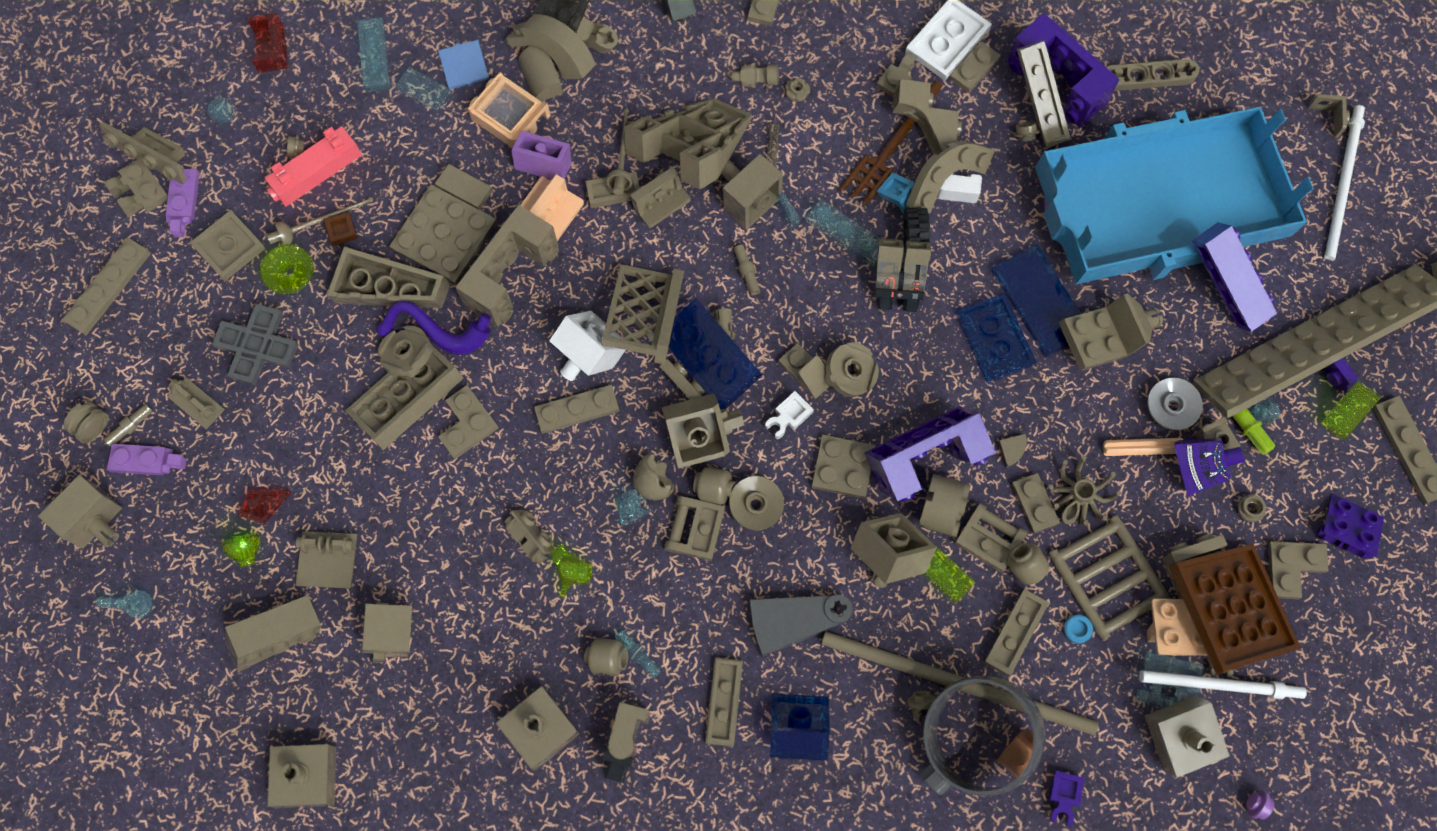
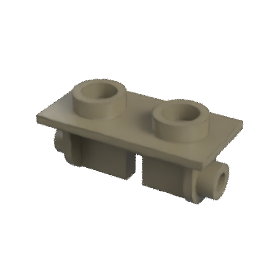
(194, 402)
(522, 526)

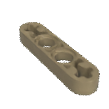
(1150, 79)

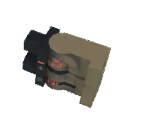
(898, 282)
(622, 741)

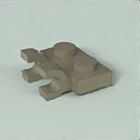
(142, 183)

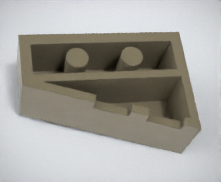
(271, 632)

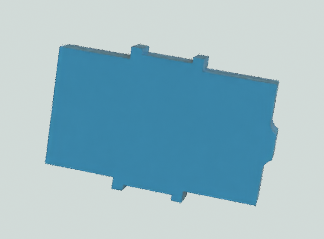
(1162, 184)

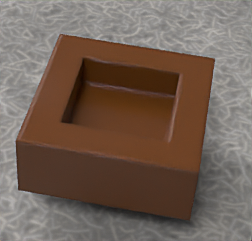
(340, 228)

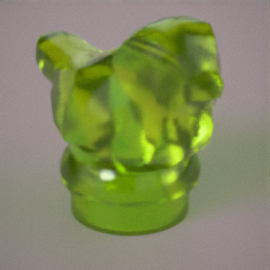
(571, 569)

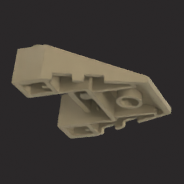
(696, 137)

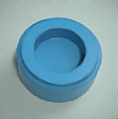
(1078, 629)

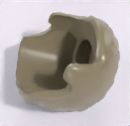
(651, 480)

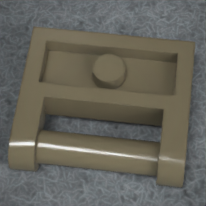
(703, 532)
(987, 545)

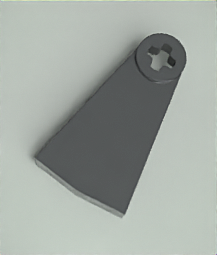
(791, 620)

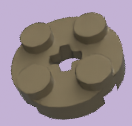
(409, 362)
(839, 376)

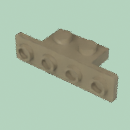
(148, 148)

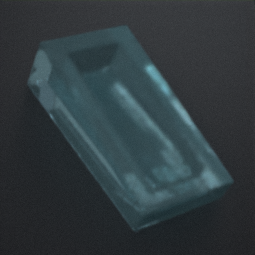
(790, 213)

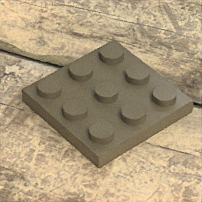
(443, 234)

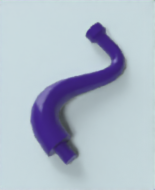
(455, 344)

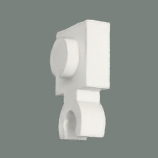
(791, 412)

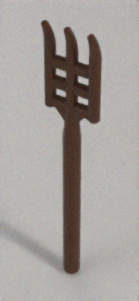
(878, 163)

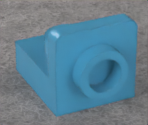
(896, 190)

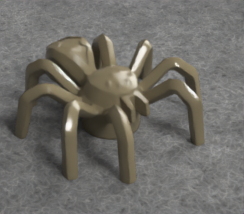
(1082, 493)

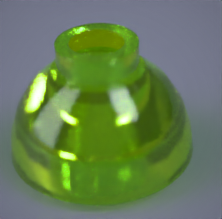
(242, 548)

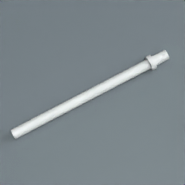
(1355, 123)

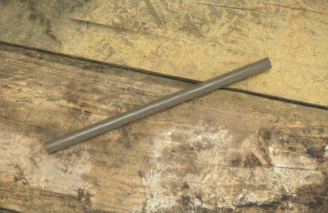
(946, 678)

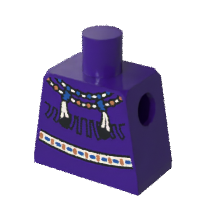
(1205, 462)

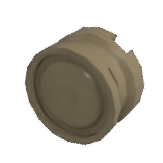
(85, 422)

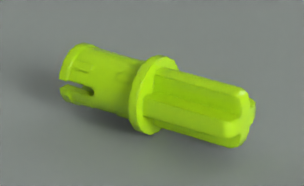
(1254, 431)

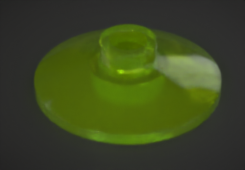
(282, 259)

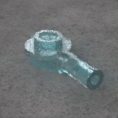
(1267, 411)
(135, 604)

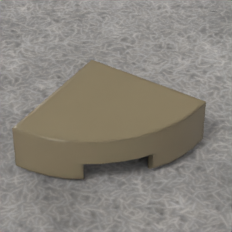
(1012, 449)

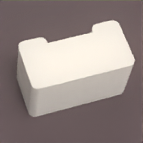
(961, 188)

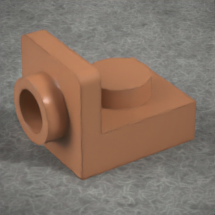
(1018, 753)

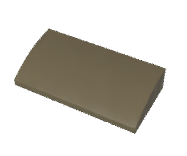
(401, 400)

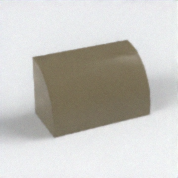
(540, 73)

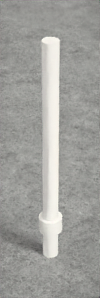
(1274, 689)

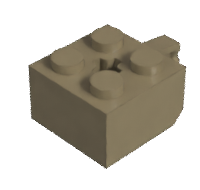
(712, 427)

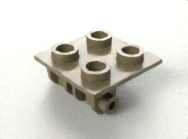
(326, 559)

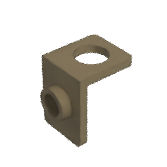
(1338, 106)

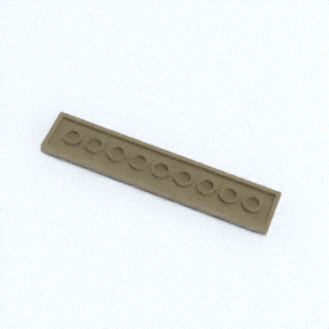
(1319, 341)

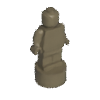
(750, 75)

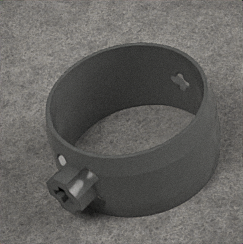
(939, 773)

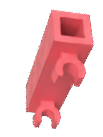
(312, 166)

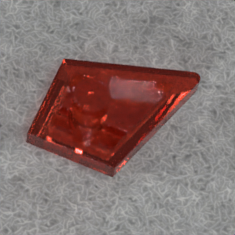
(262, 504)

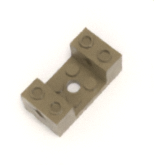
(480, 285)

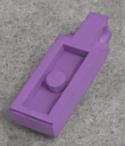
(182, 202)
(143, 459)

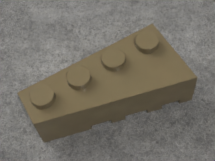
(382, 282)

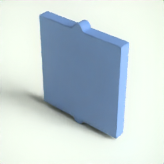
(463, 64)

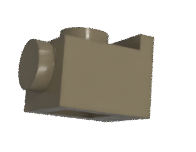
(1219, 429)

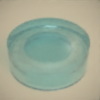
(221, 110)

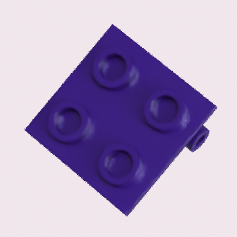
(1353, 526)

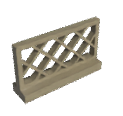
(664, 320)

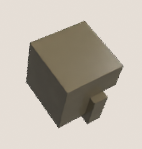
(387, 631)

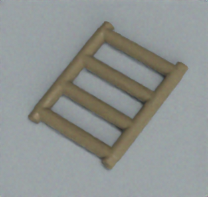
(1089, 605)

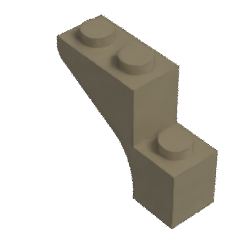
(937, 125)

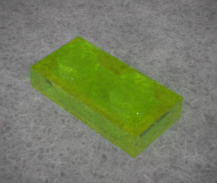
(1350, 409)
(948, 577)

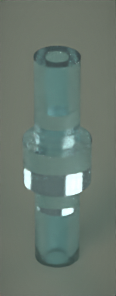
(638, 654)

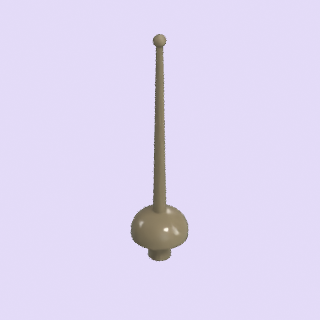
(619, 179)
(285, 233)

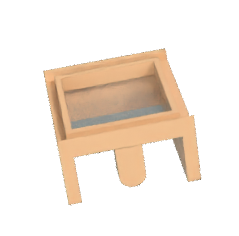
(507, 110)

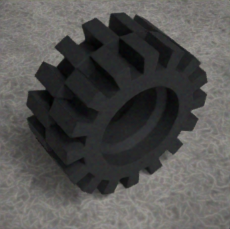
(916, 225)

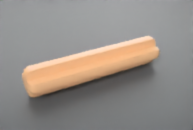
(1139, 446)

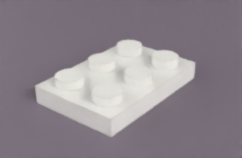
(948, 38)

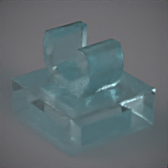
(630, 507)

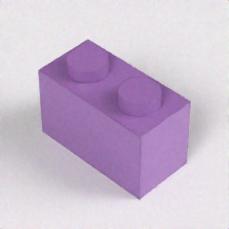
(541, 155)

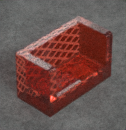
(269, 43)

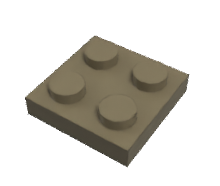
(227, 245)
(842, 467)

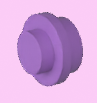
(1260, 805)

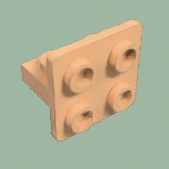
(553, 203)
(1174, 629)

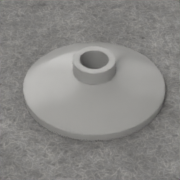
(1180, 393)

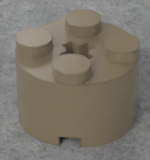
(944, 505)

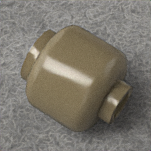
(713, 485)
(1028, 563)
(606, 657)

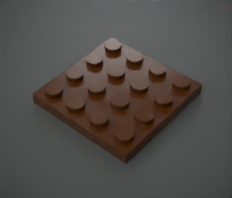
(1234, 608)

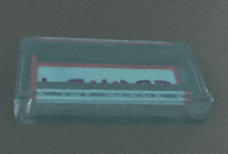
(423, 89)

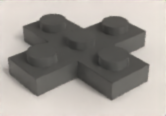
(255, 344)

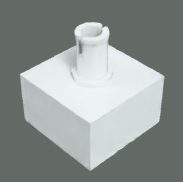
(581, 341)

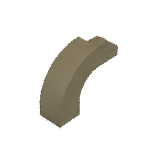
(558, 41)

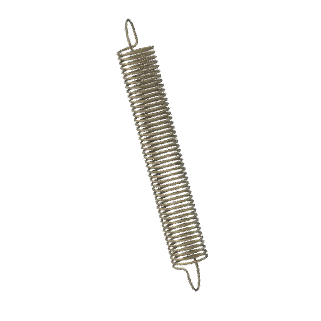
(772, 141)

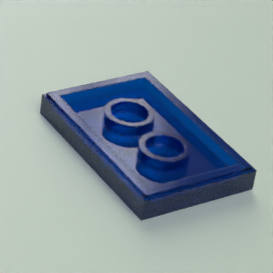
(995, 337)

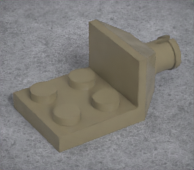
(1109, 332)

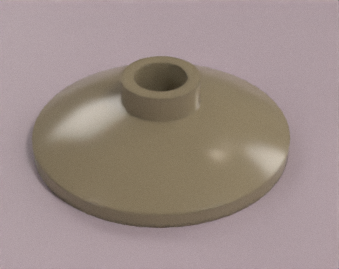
(760, 490)

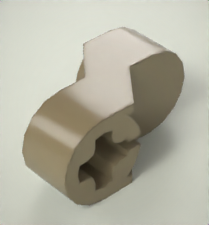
(597, 36)

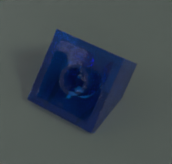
(799, 727)

